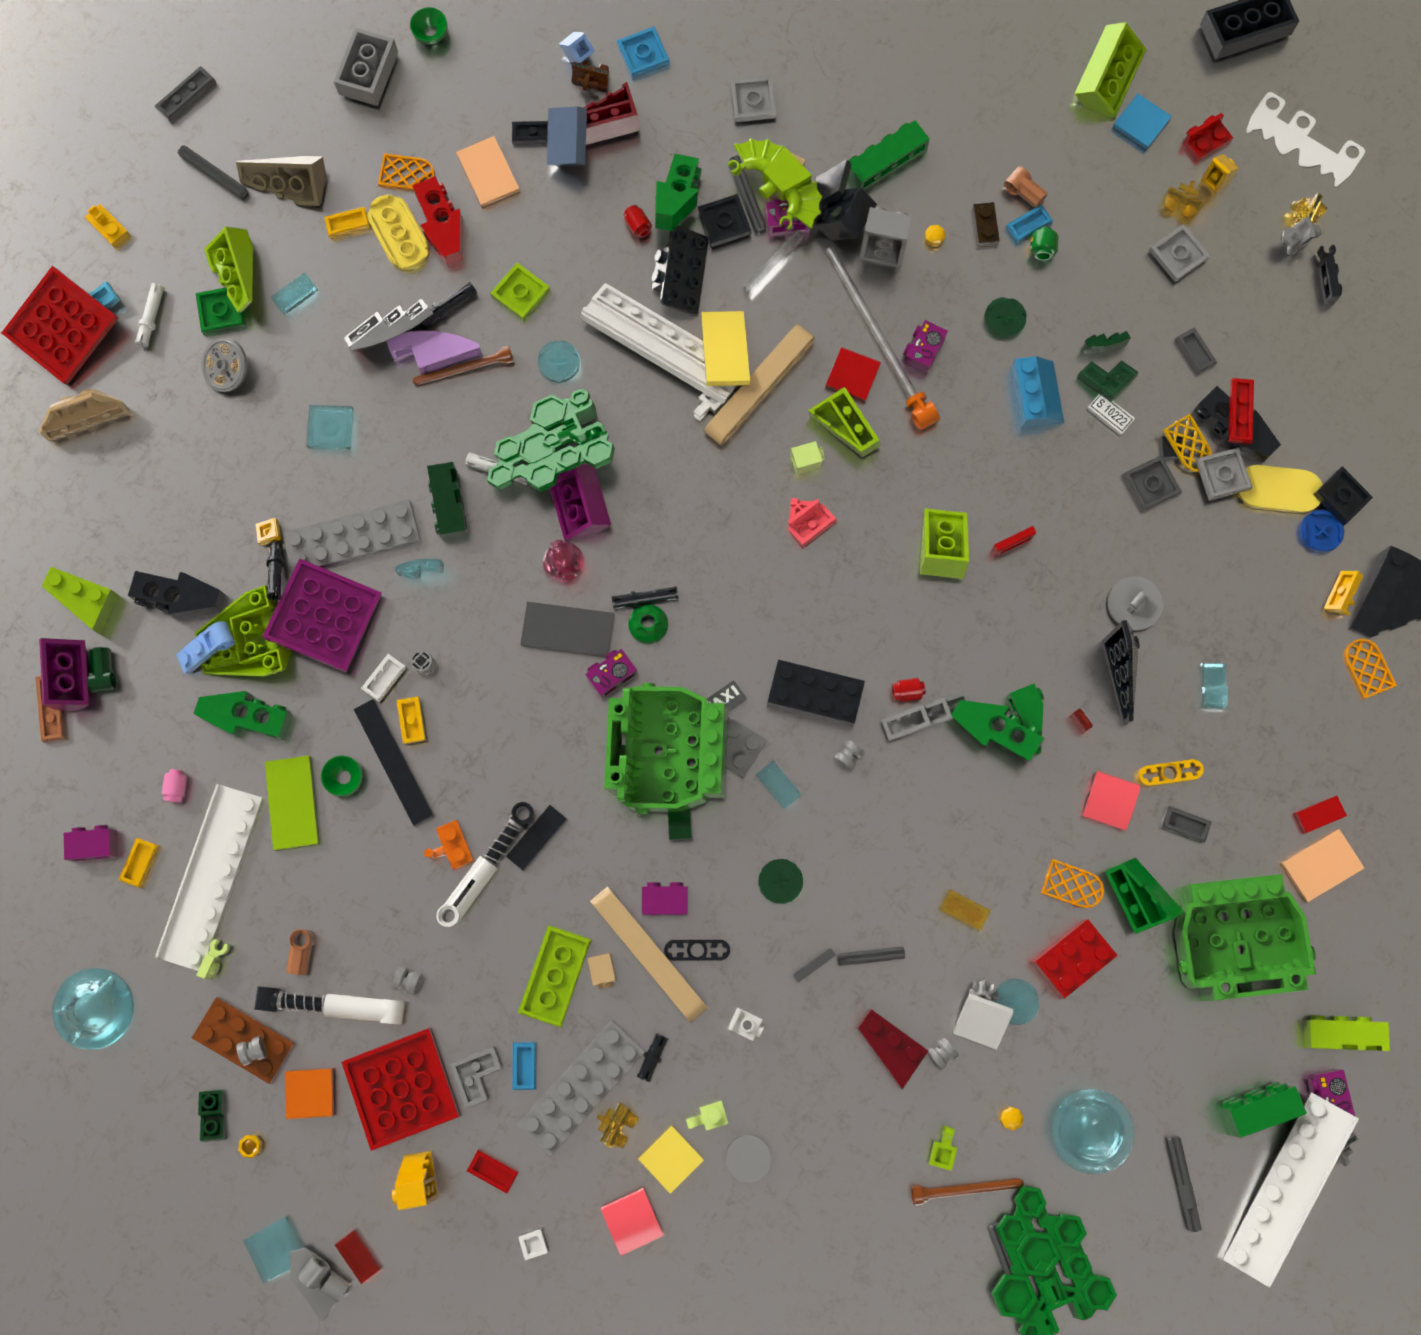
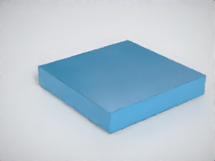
(643, 52)
(1142, 121)

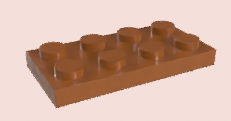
(227, 1026)

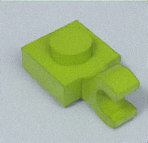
(943, 1152)

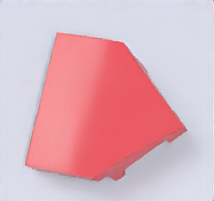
(809, 520)

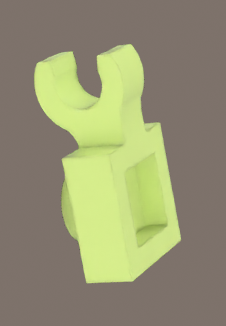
(210, 963)
(711, 1116)

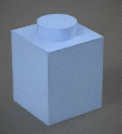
(577, 47)

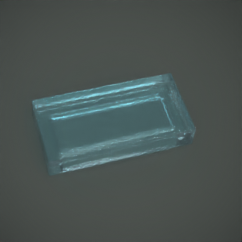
(294, 293)
(778, 784)

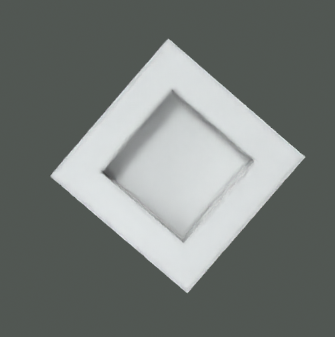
(533, 1244)

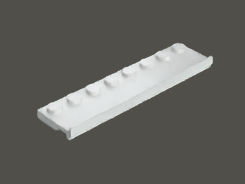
(652, 338)
(209, 877)
(1290, 1189)

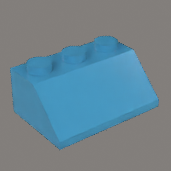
(1036, 392)

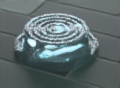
(92, 1008)
(1092, 1131)

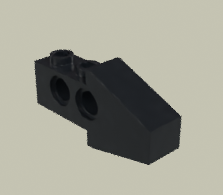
(1264, 441)
(194, 600)

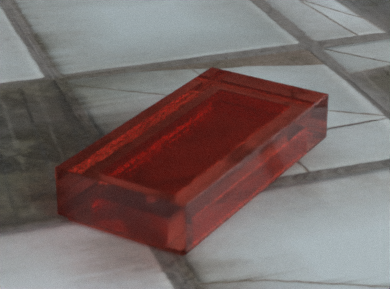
(358, 1256)

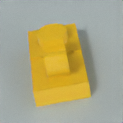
(106, 225)
(1343, 592)

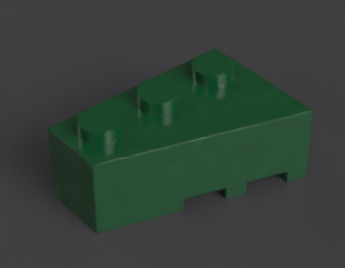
(447, 501)

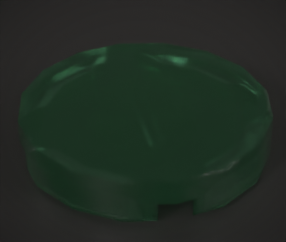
(1005, 318)
(780, 881)

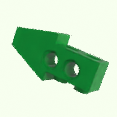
(679, 193)
(224, 711)
(979, 720)

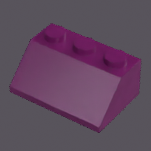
(580, 503)
(64, 674)

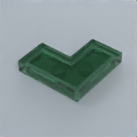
(1108, 384)

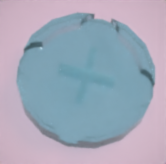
(558, 361)
(1021, 998)

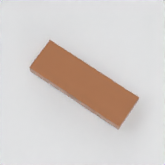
(50, 720)

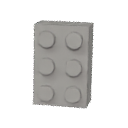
(366, 66)
(885, 236)

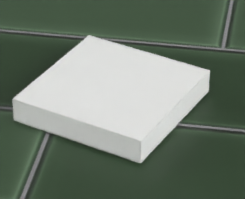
(983, 1021)

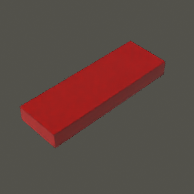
(1241, 411)

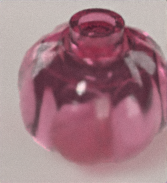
(562, 560)

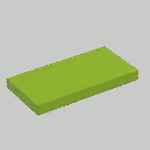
(292, 803)
(554, 976)

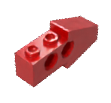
(443, 236)

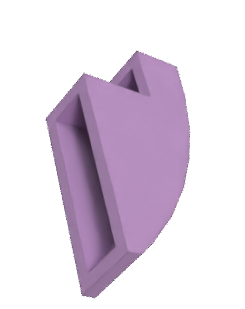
(433, 349)

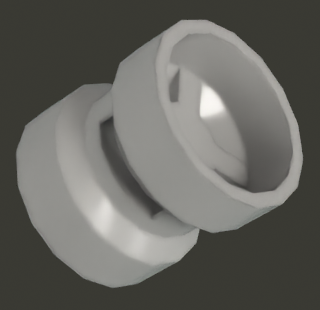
(422, 667)
(849, 755)
(407, 980)
(251, 1051)
(942, 1053)

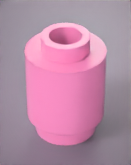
(174, 786)

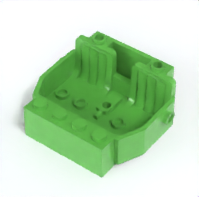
(665, 719)
(1272, 938)

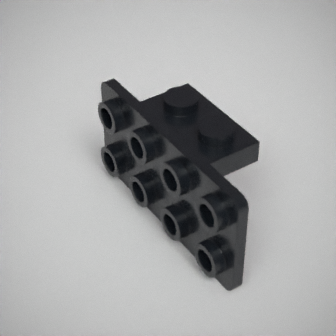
(681, 270)

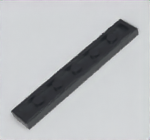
(394, 762)

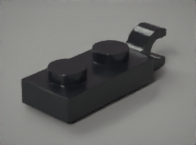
(1329, 275)

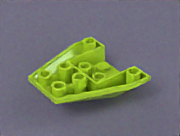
(251, 653)

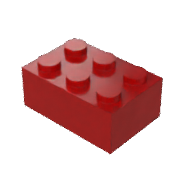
(1074, 959)

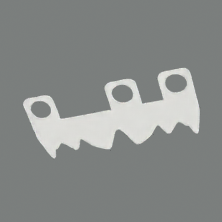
(1292, 136)

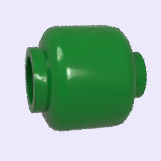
(1044, 243)

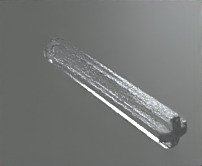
(773, 262)

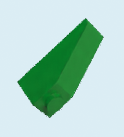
(1028, 707)

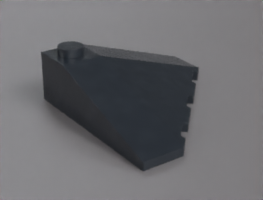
(1391, 594)
(1122, 657)

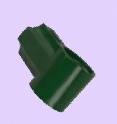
(101, 676)

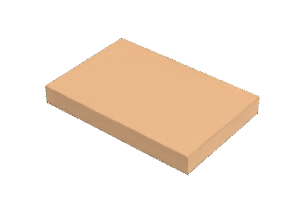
(488, 171)
(1322, 865)

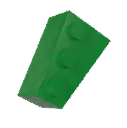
(1141, 896)

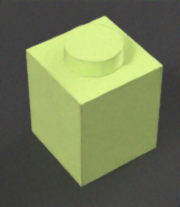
(807, 457)

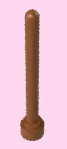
(502, 356)
(922, 1194)

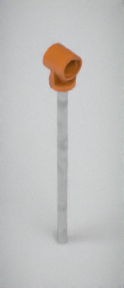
(923, 413)

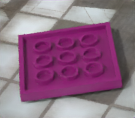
(322, 615)

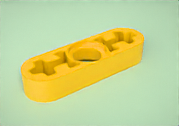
(1152, 769)

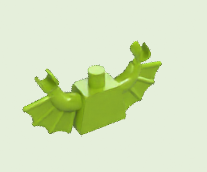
(782, 177)

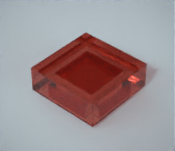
(1081, 721)

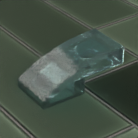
(414, 568)
(1214, 685)

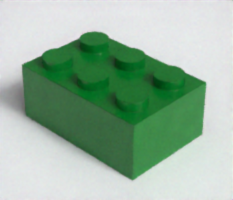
(1261, 1109)

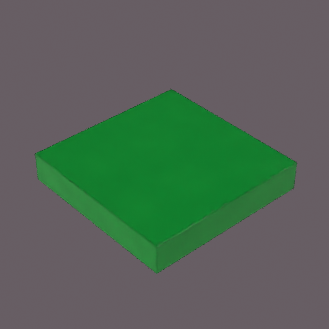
(217, 312)

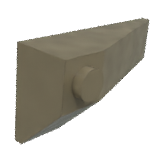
(288, 177)

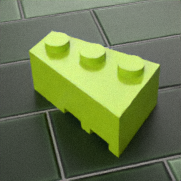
(846, 422)
(83, 598)
(1345, 1034)

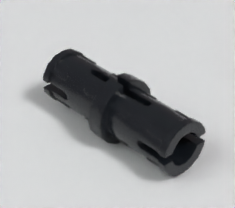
(652, 1057)

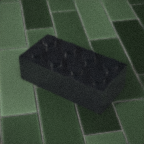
(1247, 25)
(815, 693)

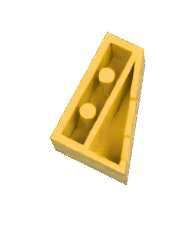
(415, 1181)

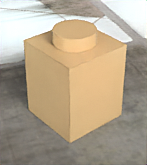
(602, 970)

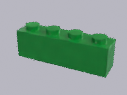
(888, 155)

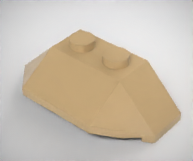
(80, 412)

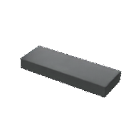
(185, 94)

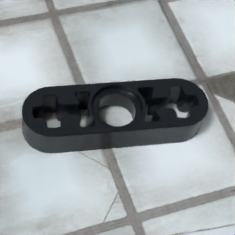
(714, 956)

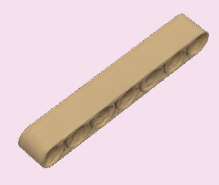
(761, 383)
(649, 954)

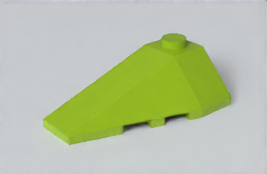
(232, 259)

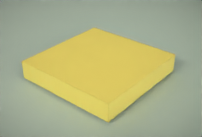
(671, 1159)

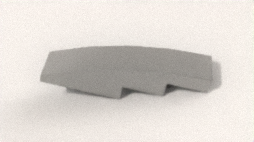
(922, 716)

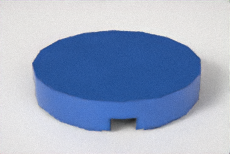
(1321, 532)

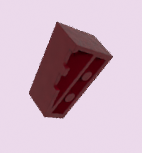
(611, 116)
(892, 1047)

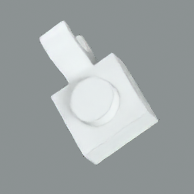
(707, 404)

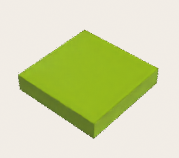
(520, 291)

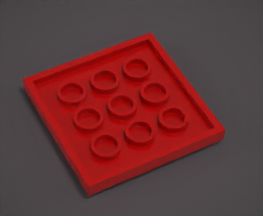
(59, 325)
(400, 1089)

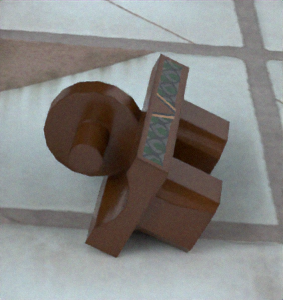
(590, 76)

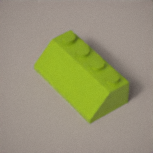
(1111, 70)

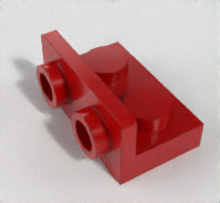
(1207, 137)

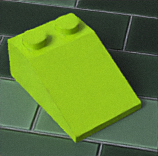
(944, 543)

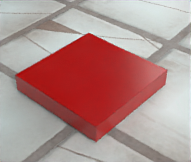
(854, 373)

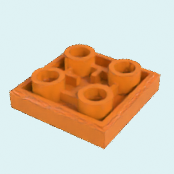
(309, 1093)

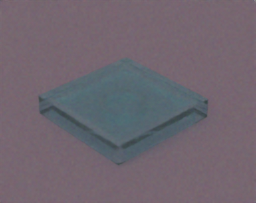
(329, 427)
(272, 1248)

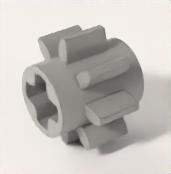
(984, 990)

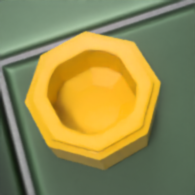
(935, 235)
(1011, 1118)
(250, 1146)

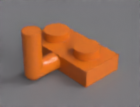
(453, 846)

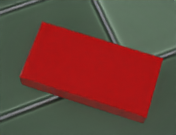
(1013, 541)
(1320, 814)
(492, 1171)

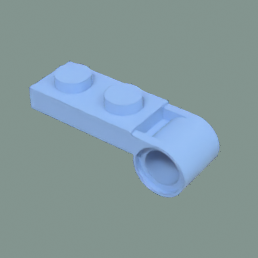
(213, 639)

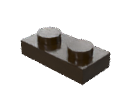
(985, 224)

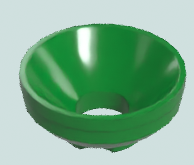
(428, 18)
(651, 634)
(333, 768)

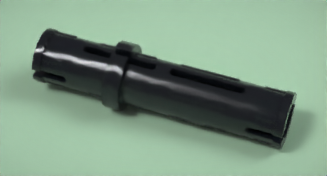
(448, 304)
(275, 564)
(635, 599)

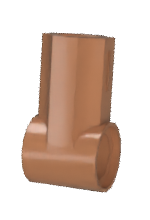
(1021, 184)
(300, 955)

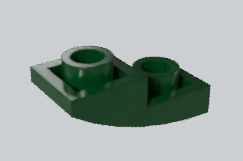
(1101, 344)
(680, 825)
(212, 1113)

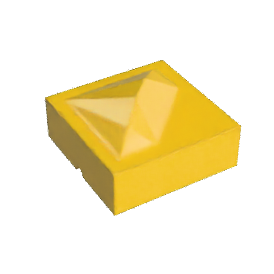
(268, 531)

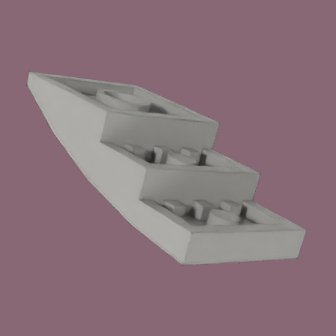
(393, 324)

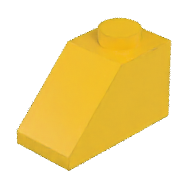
(1219, 173)

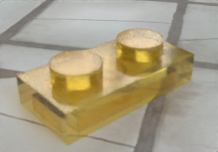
(965, 910)

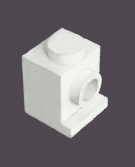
(736, 1024)

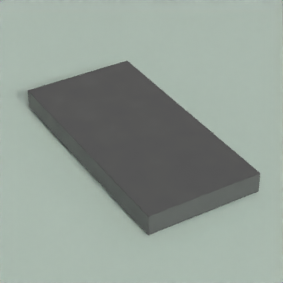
(567, 629)

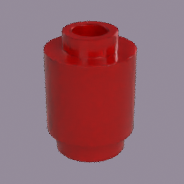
(637, 221)
(908, 690)

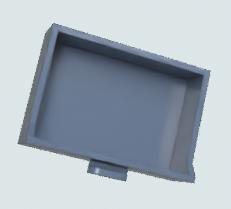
(566, 136)

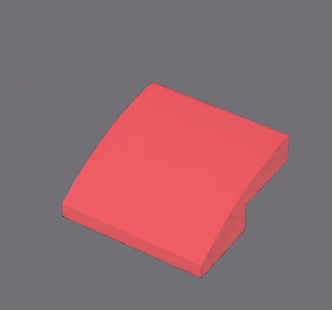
(1111, 800)
(632, 1221)

